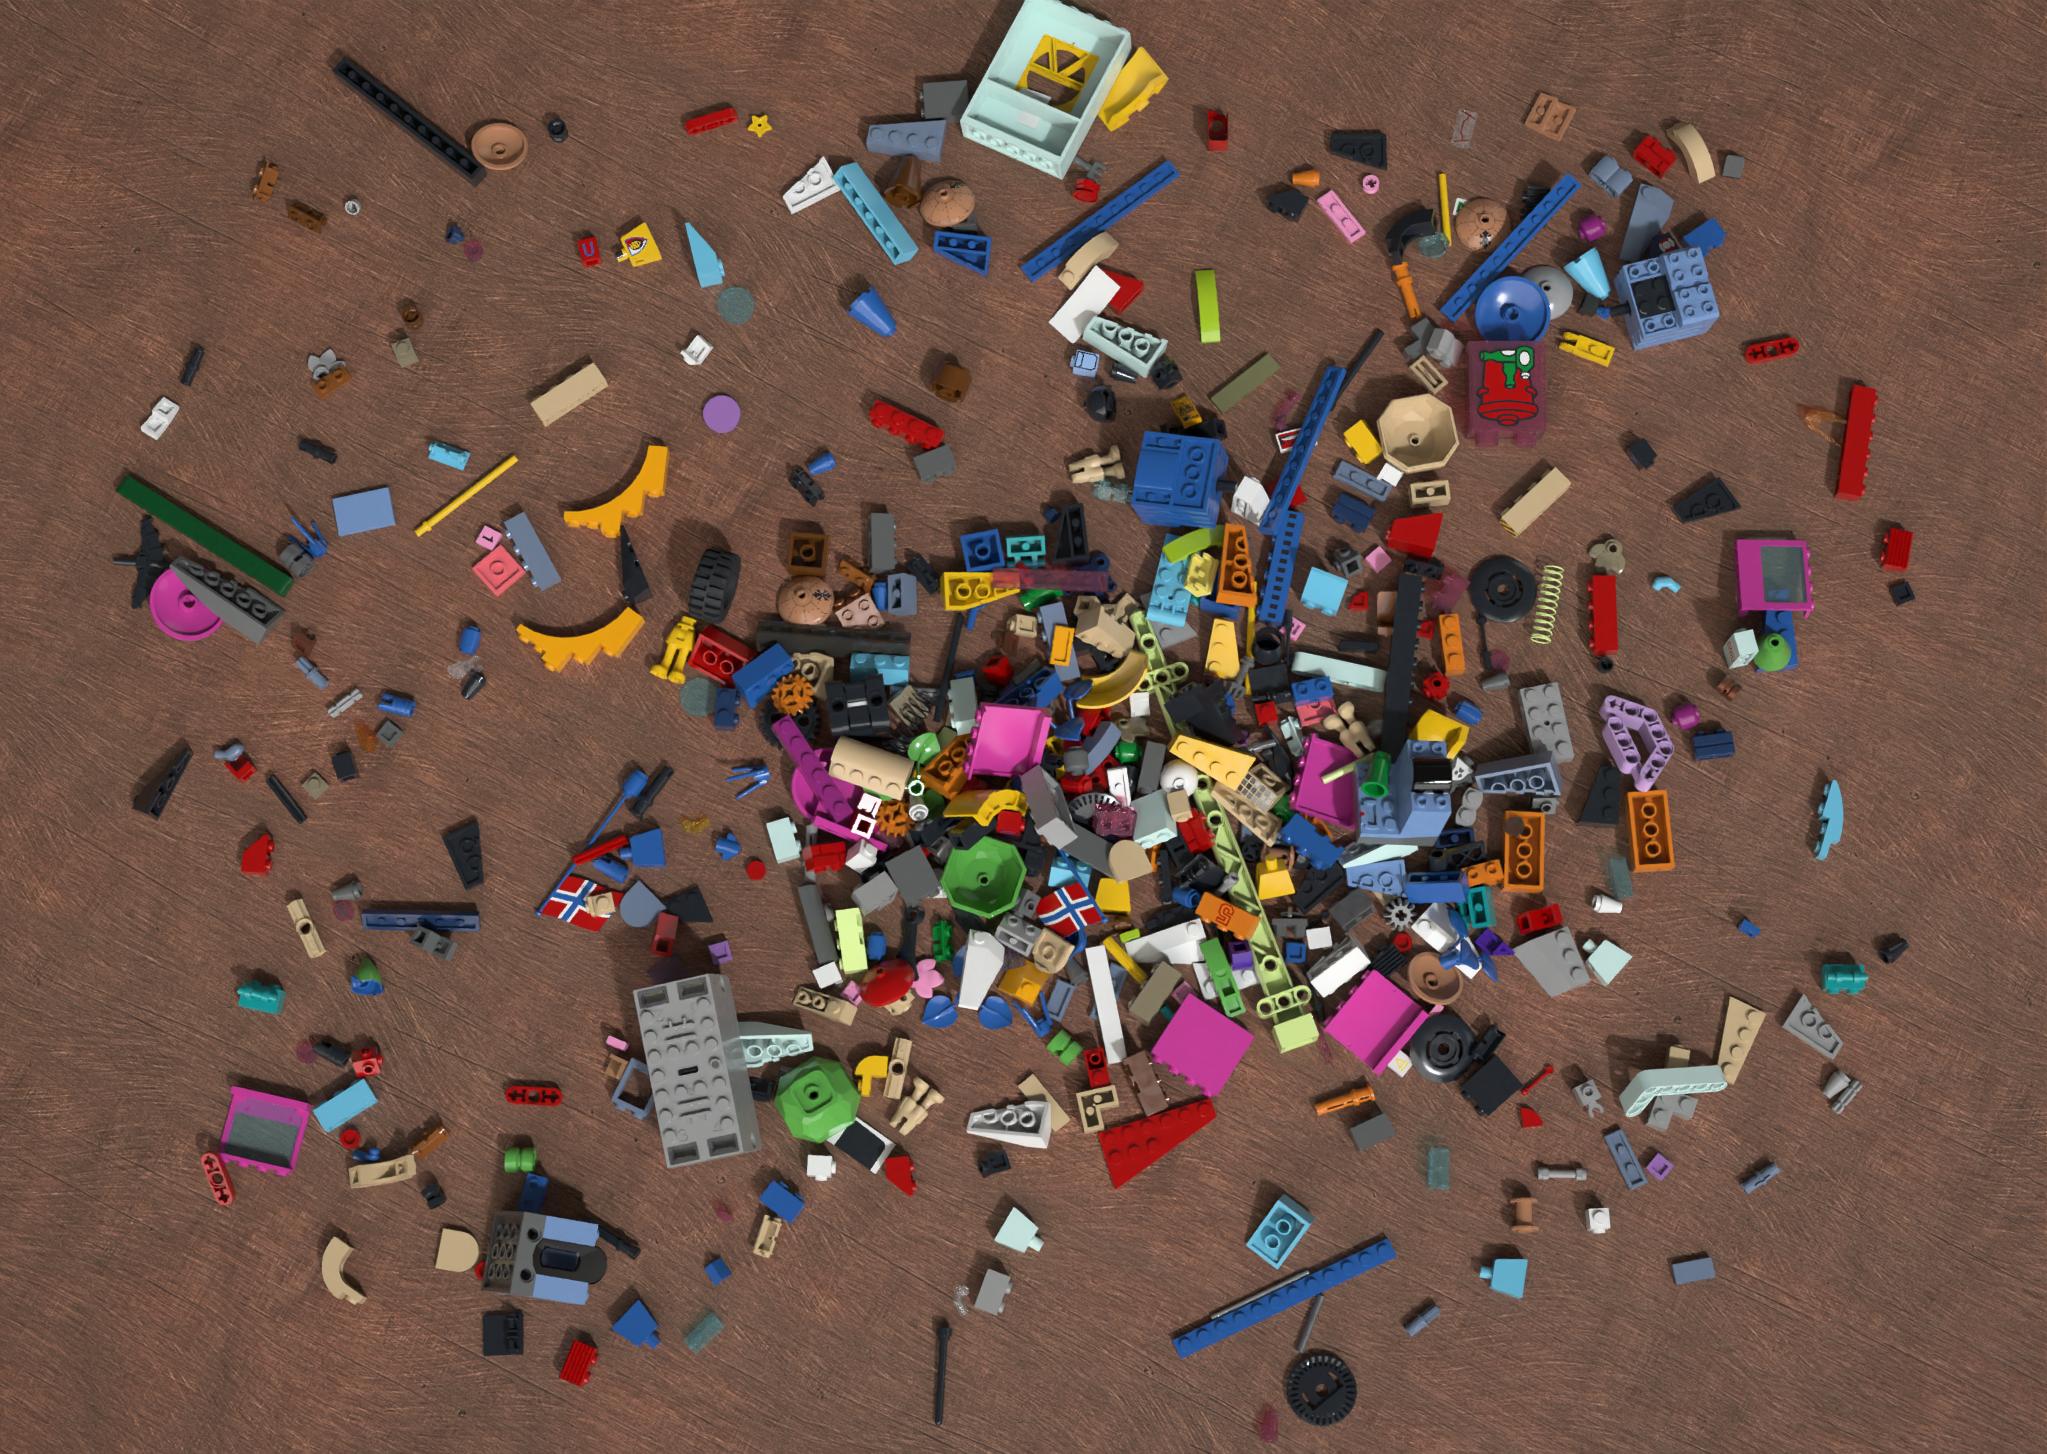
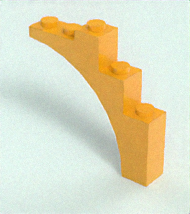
(631, 502)
(558, 650)

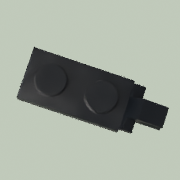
(1165, 879)
(1172, 918)
(969, 921)

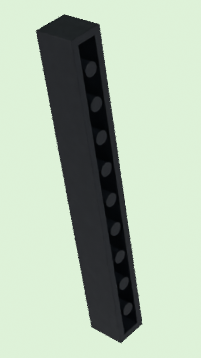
(409, 122)
(1400, 665)

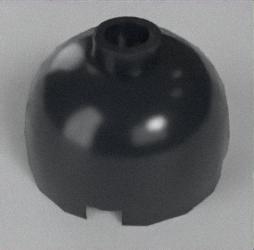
(1101, 404)

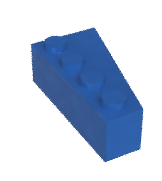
(1780, 623)
(1035, 691)

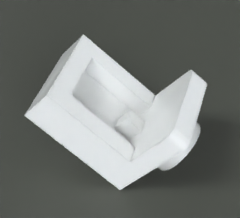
(697, 351)

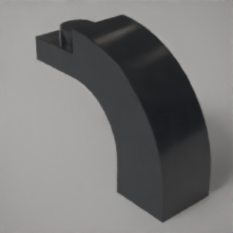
(1407, 229)
(1211, 429)

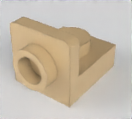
(1022, 625)
(600, 904)

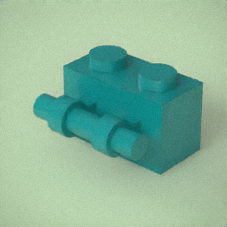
(1025, 545)
(1480, 908)
(1843, 978)
(261, 998)

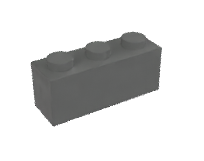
(881, 543)

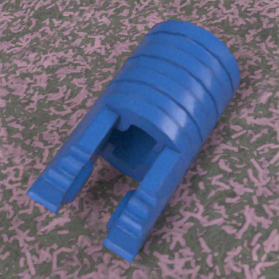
(398, 705)
(611, 868)

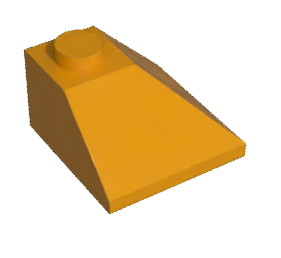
(1024, 983)

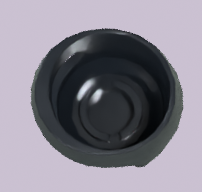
(1266, 649)

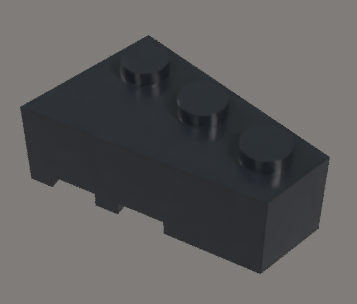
(1072, 541)

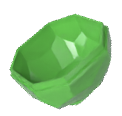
(990, 860)
(820, 1116)

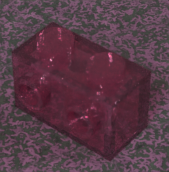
(1448, 597)
(1114, 820)

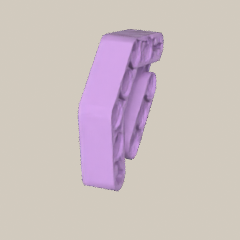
(1622, 714)

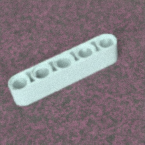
(1339, 671)

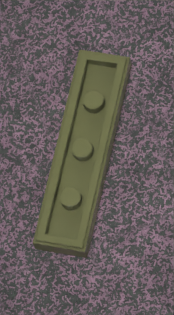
(1245, 383)

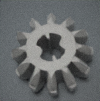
(1405, 909)

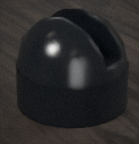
(1607, 665)

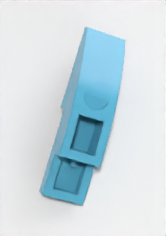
(1832, 814)

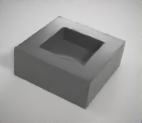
(389, 734)

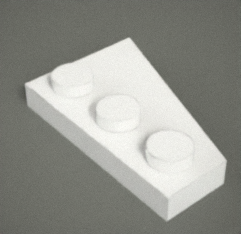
(812, 188)
(1243, 979)

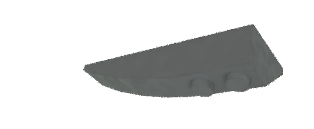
(236, 606)

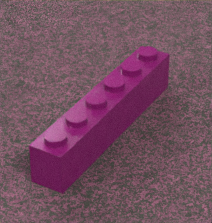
(811, 769)

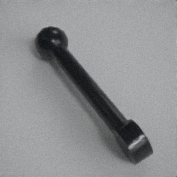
(1325, 915)

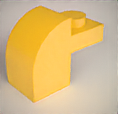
(871, 1067)

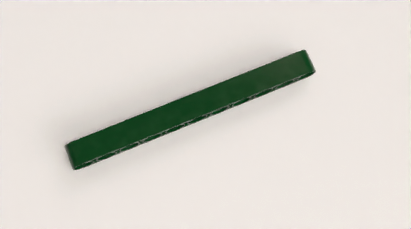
(205, 536)

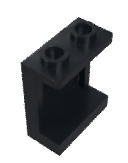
(1490, 1087)

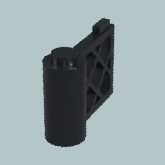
(1441, 860)

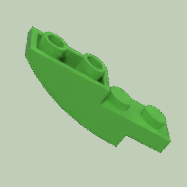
(1222, 977)

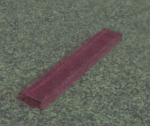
(1050, 580)

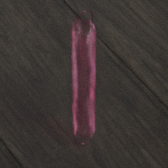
(1321, 1033)

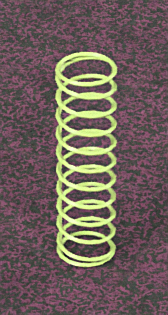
(1536, 635)

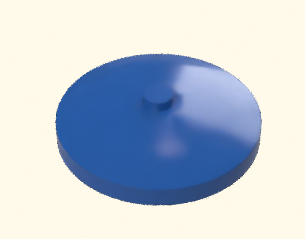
(1512, 310)

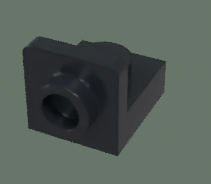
(1100, 660)
(993, 1163)

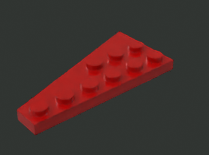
(1143, 1142)

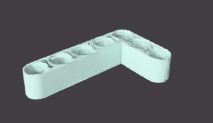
(1669, 1082)

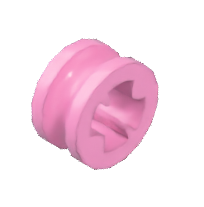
(1373, 179)

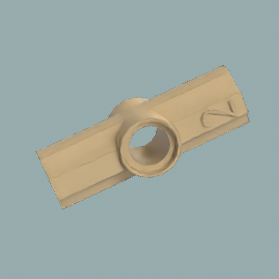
(310, 939)
(895, 1080)

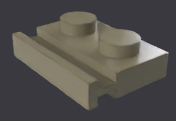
(902, 702)

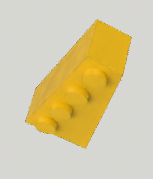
(1217, 761)

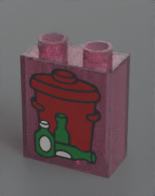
(1505, 392)

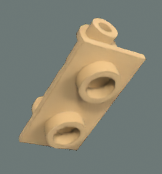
(765, 1239)

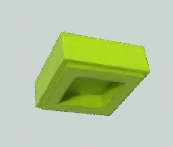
(1129, 936)

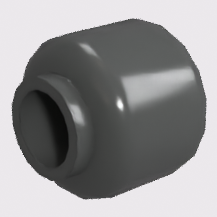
(1075, 760)

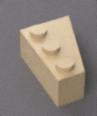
(1104, 632)

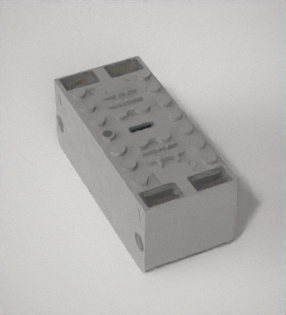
(697, 1070)

